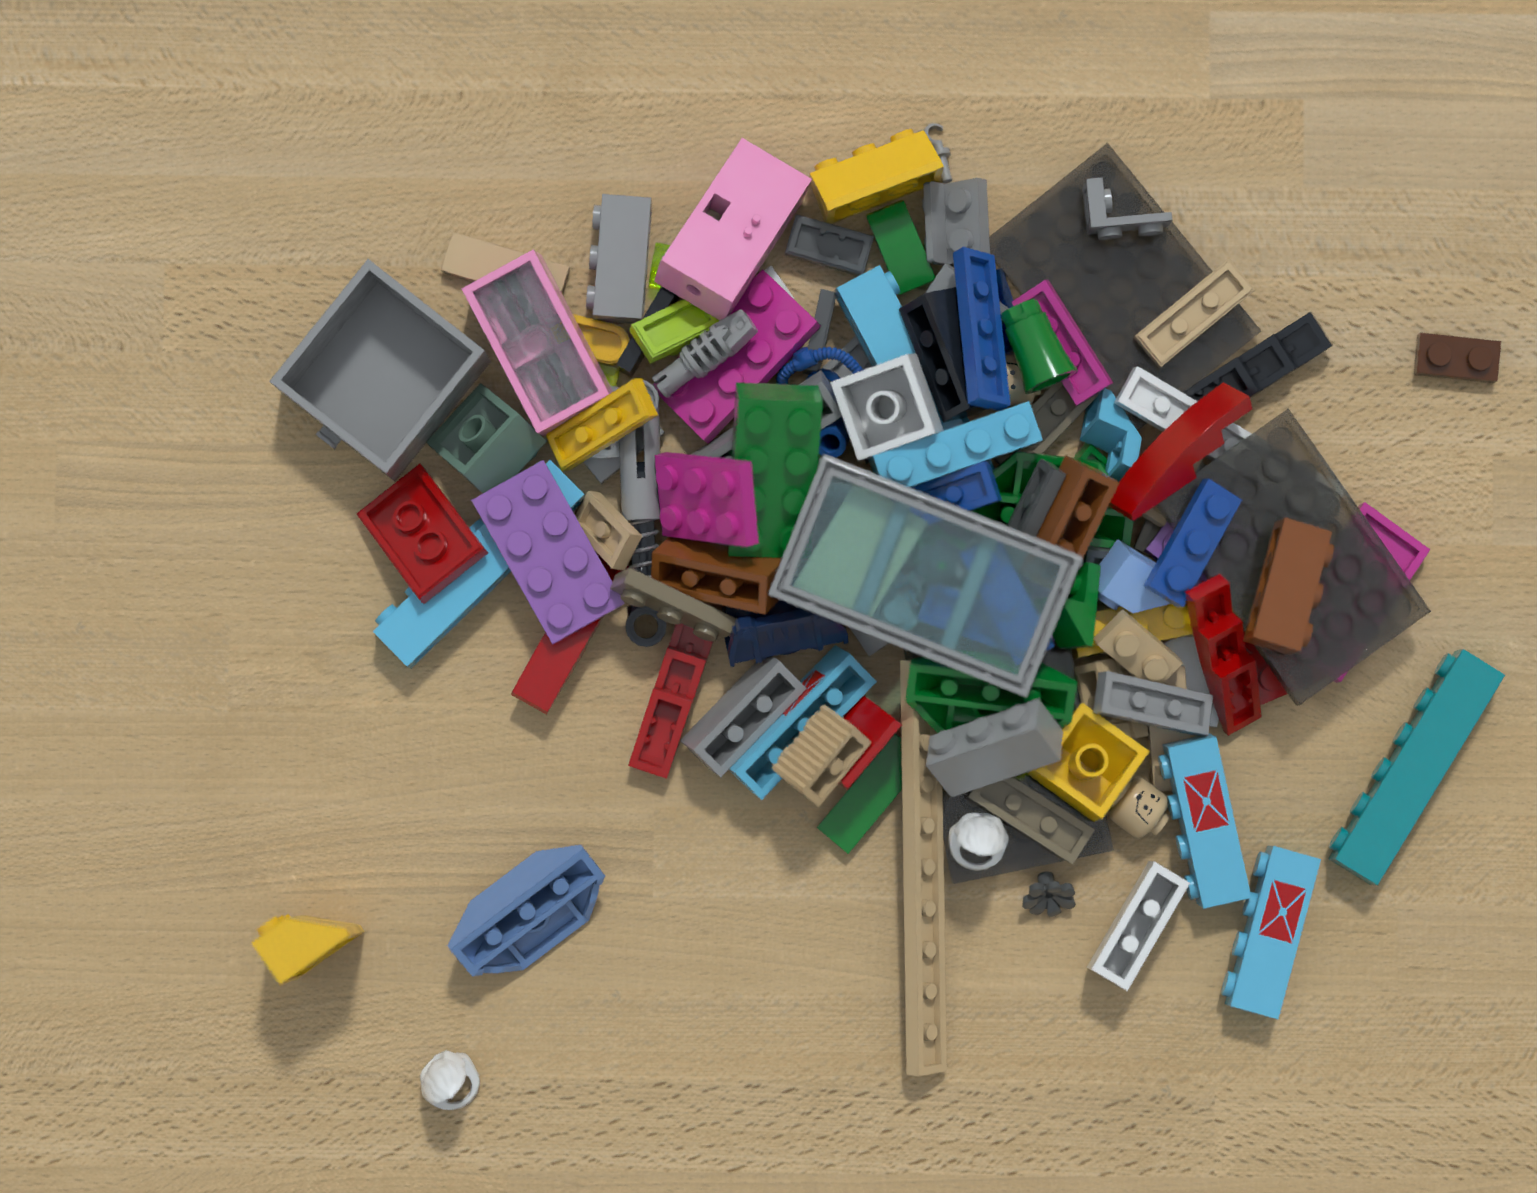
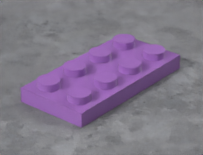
(547, 552)

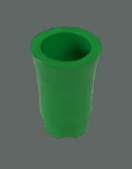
(1036, 347)

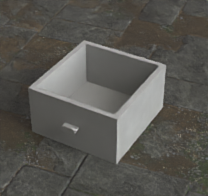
(380, 371)

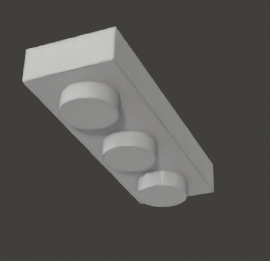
(1153, 704)

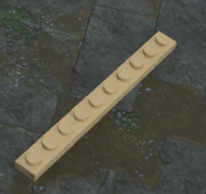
(922, 896)

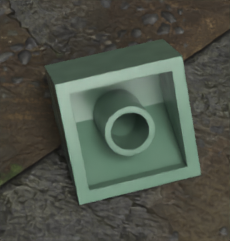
(486, 440)

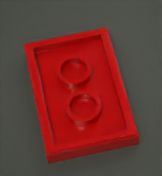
(422, 533)

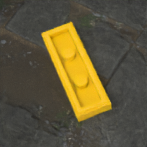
(601, 424)

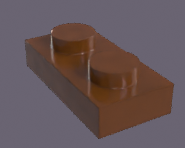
(1457, 358)

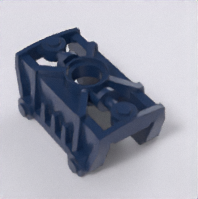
(779, 632)

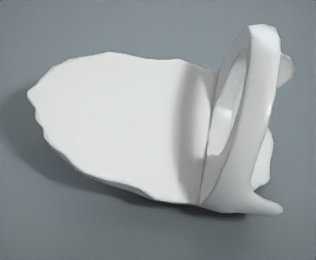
(981, 835)
(444, 1078)

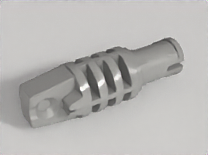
(706, 352)

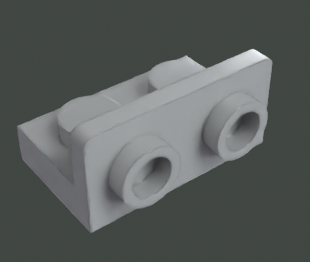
(955, 218)

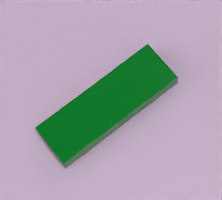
(866, 798)

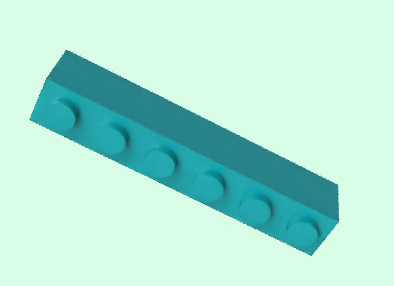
(1415, 767)

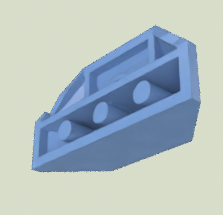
(527, 911)

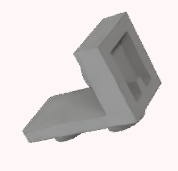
(1099, 202)

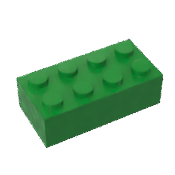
(780, 435)

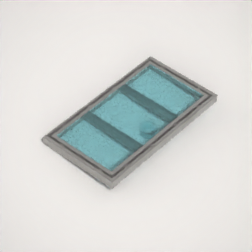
(925, 575)

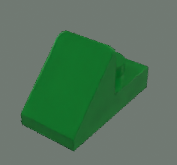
(1078, 616)

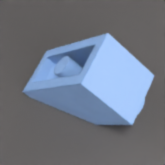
(1123, 578)

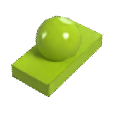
(670, 329)

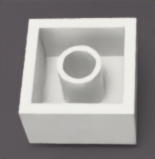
(887, 406)

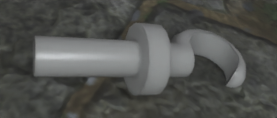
(942, 151)

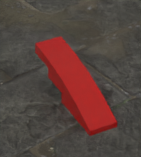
(1170, 458)
(1223, 655)
(554, 663)
(670, 702)

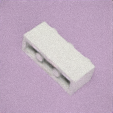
(1138, 925)

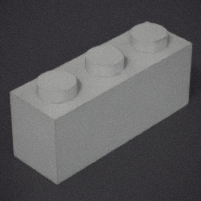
(620, 258)
(743, 715)
(994, 748)

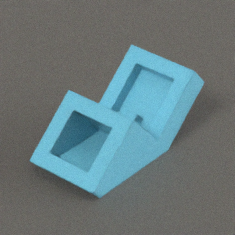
(1111, 430)

